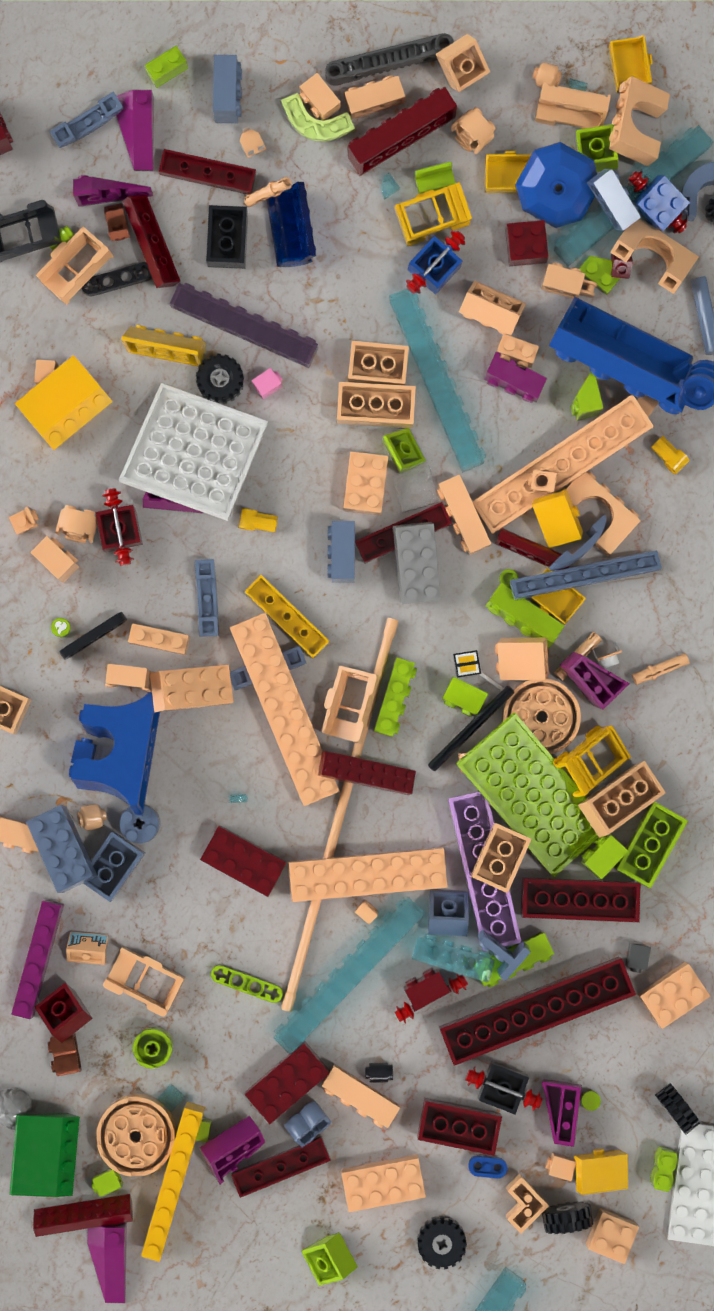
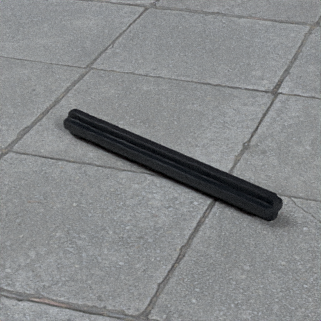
(471, 728)

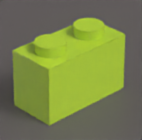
(166, 66)

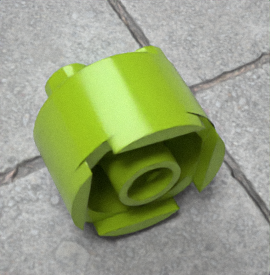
(143, 1052)

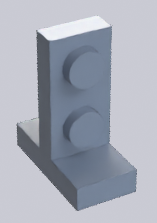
(509, 959)

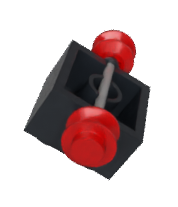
(503, 1088)

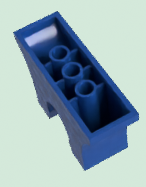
(128, 766)

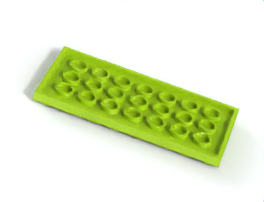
(530, 793)

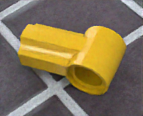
(673, 458)
(253, 520)

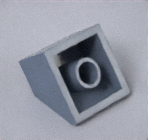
(448, 913)

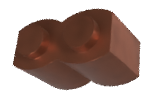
(65, 1056)

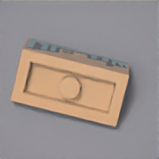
(87, 948)

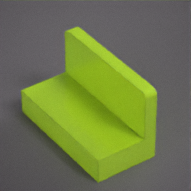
(434, 177)

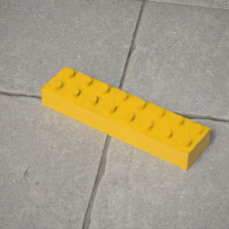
(287, 616)

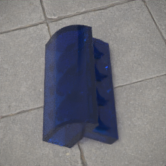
(291, 227)

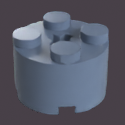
(149, 829)

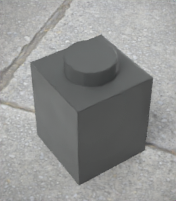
(637, 957)

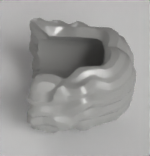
(16, 1103)

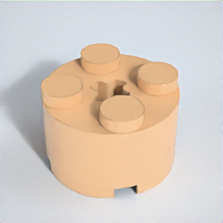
(473, 130)
(76, 524)

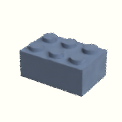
(227, 89)
(341, 552)
(114, 865)

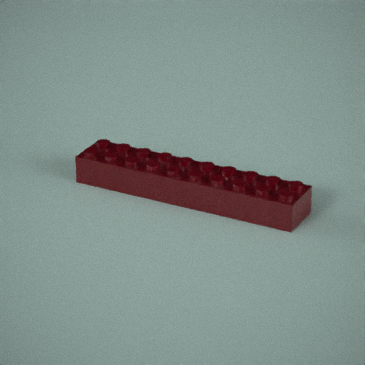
(537, 1010)

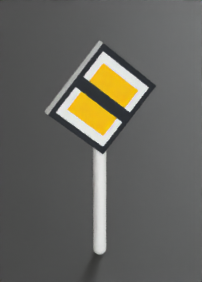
(468, 665)

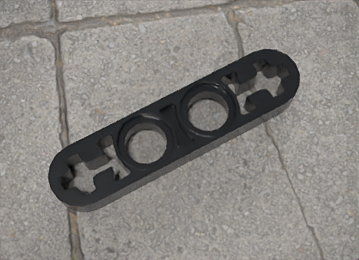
(118, 282)
(93, 635)

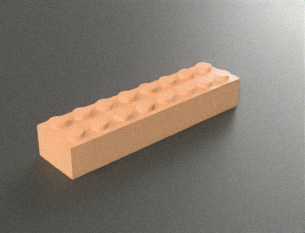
(367, 874)

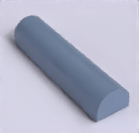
(704, 312)

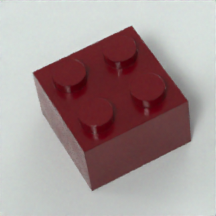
(526, 243)
(63, 1012)

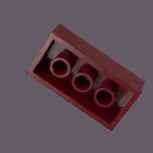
(243, 861)
(287, 1082)
(459, 1126)

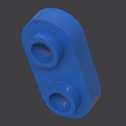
(487, 1167)

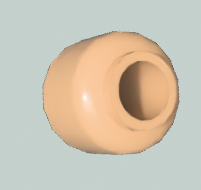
(547, 73)
(91, 817)

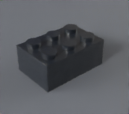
(227, 237)

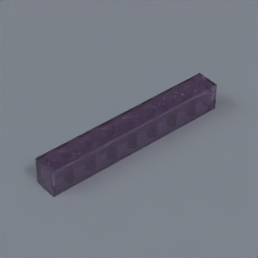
(244, 325)

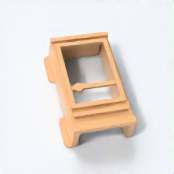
(571, 107)
(60, 258)
(128, 676)
(343, 728)
(122, 970)

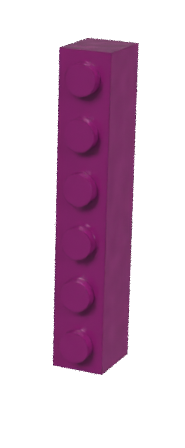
(37, 959)

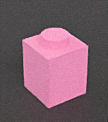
(267, 383)

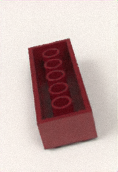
(402, 130)
(580, 900)

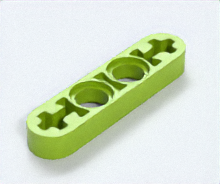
(247, 980)

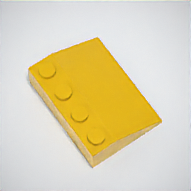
(164, 346)
(63, 402)

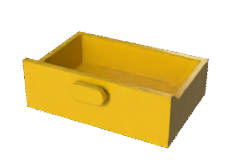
(630, 59)
(503, 171)
(558, 518)
(559, 604)
(601, 1171)

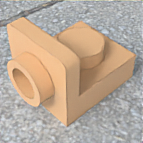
(24, 520)

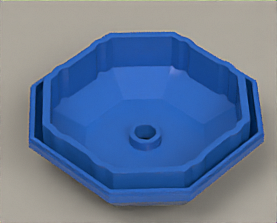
(545, 170)

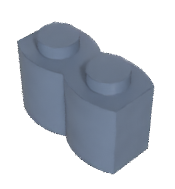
(307, 1123)

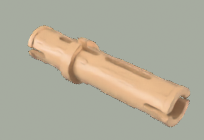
(273, 189)
(584, 649)
(653, 672)

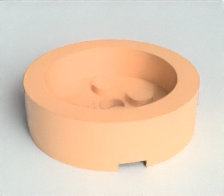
(554, 700)
(138, 1114)

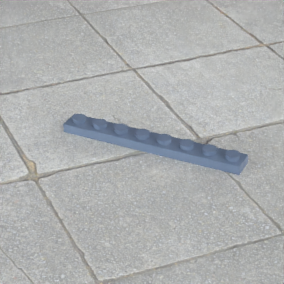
(585, 575)

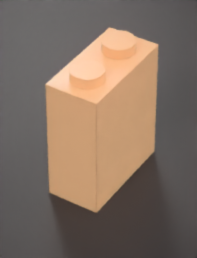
(522, 658)

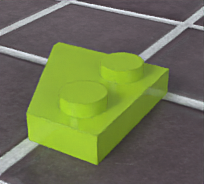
(599, 271)

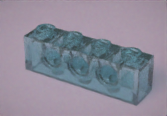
(424, 953)

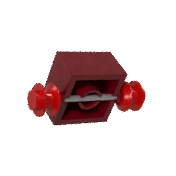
(118, 527)
(427, 990)

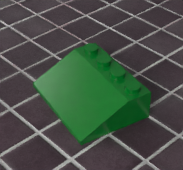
(44, 1155)

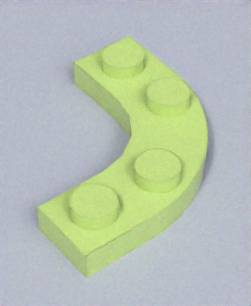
(313, 128)

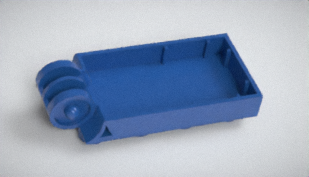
(633, 358)

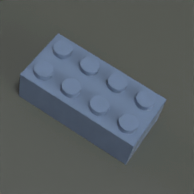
(61, 849)

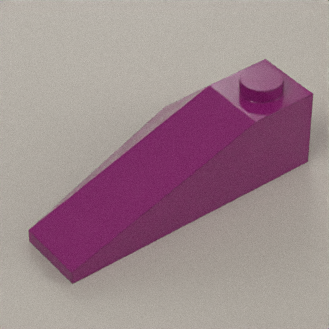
(137, 127)
(98, 190)
(108, 1254)

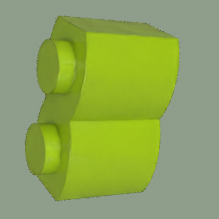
(661, 1174)

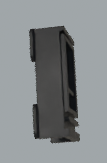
(48, 227)

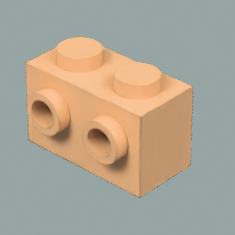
(319, 97)
(517, 350)

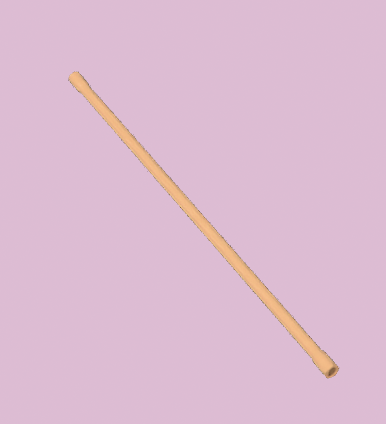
(290, 994)

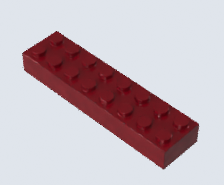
(207, 172)
(151, 241)
(382, 541)
(366, 773)
(280, 1167)
(82, 1215)

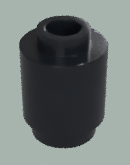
(379, 1072)

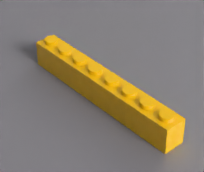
(173, 1181)

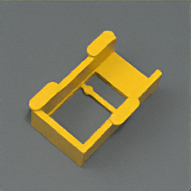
(457, 205)
(577, 767)

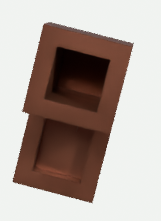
(116, 222)

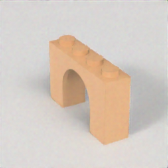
(625, 136)
(677, 257)
(622, 519)

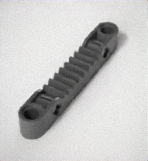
(385, 59)

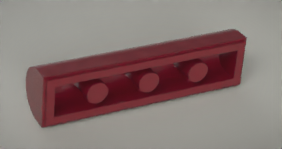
(527, 548)

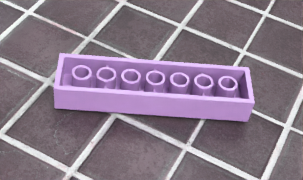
(491, 906)

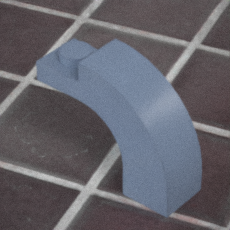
(696, 181)

